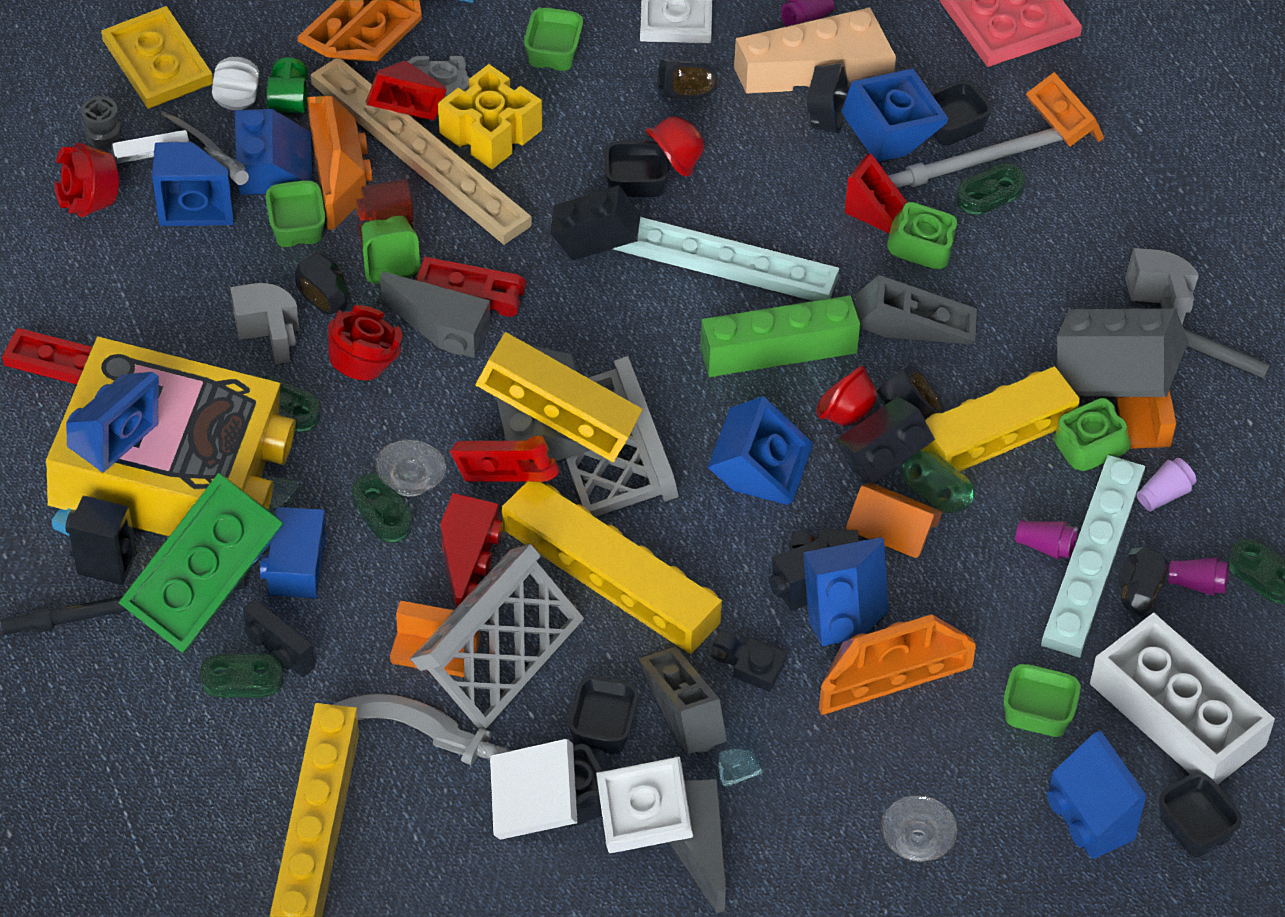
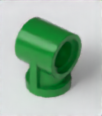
(287, 86)

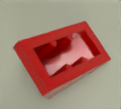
(406, 91)
(873, 195)

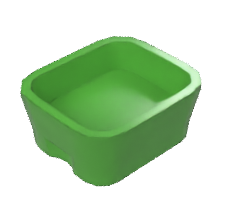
(553, 38)
(296, 212)
(922, 235)
(389, 247)
(1092, 434)
(1040, 699)

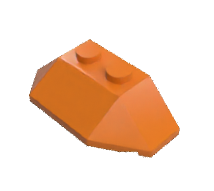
(361, 28)
(338, 157)
(894, 661)

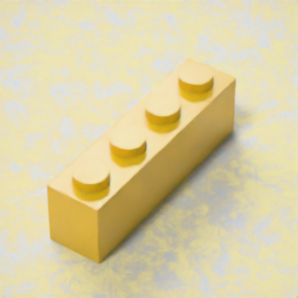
(559, 397)
(1001, 419)

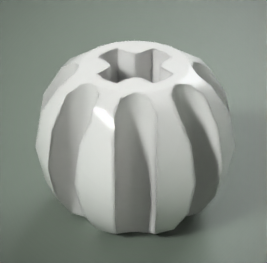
(235, 83)

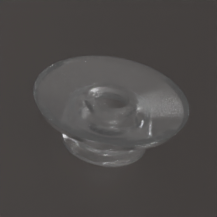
(410, 467)
(923, 816)

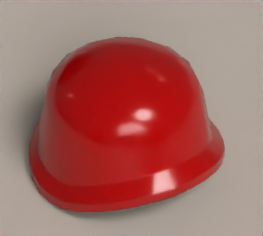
(679, 142)
(848, 399)

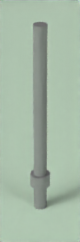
(919, 173)

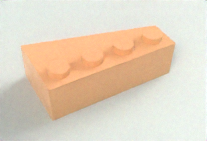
(789, 54)

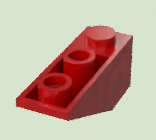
(467, 536)

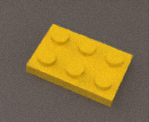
(157, 57)

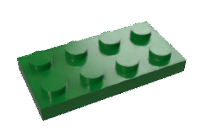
(201, 563)

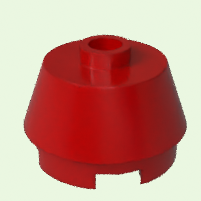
(87, 179)
(362, 343)

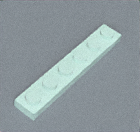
(733, 260)
(1093, 556)

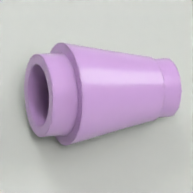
(1167, 484)

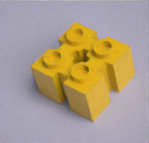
(490, 116)

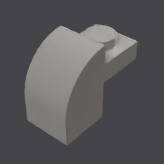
(1161, 279)
(266, 311)

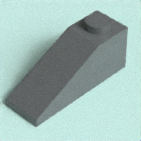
(913, 314)
(442, 315)
(685, 700)
(704, 851)

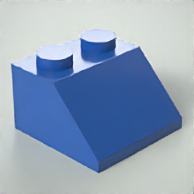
(892, 113)
(271, 150)
(190, 186)
(114, 419)
(760, 452)
(846, 589)
(1097, 797)

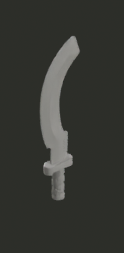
(235, 168)
(428, 720)

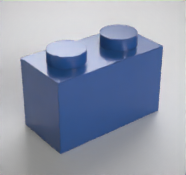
(296, 553)

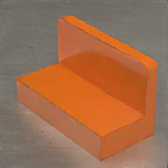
(1063, 110)
(1148, 420)
(894, 517)
(414, 627)

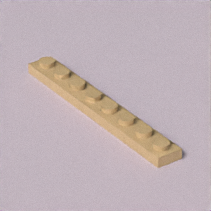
(424, 154)

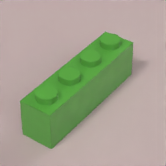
(779, 336)

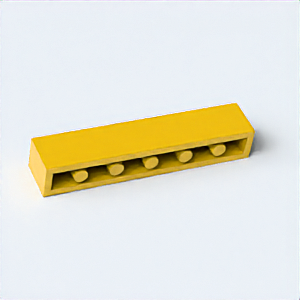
(612, 565)
(317, 812)

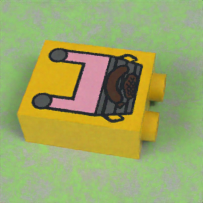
(205, 427)

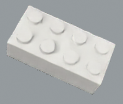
(1181, 700)

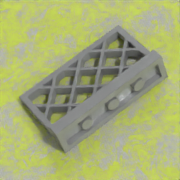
(648, 450)
(471, 616)

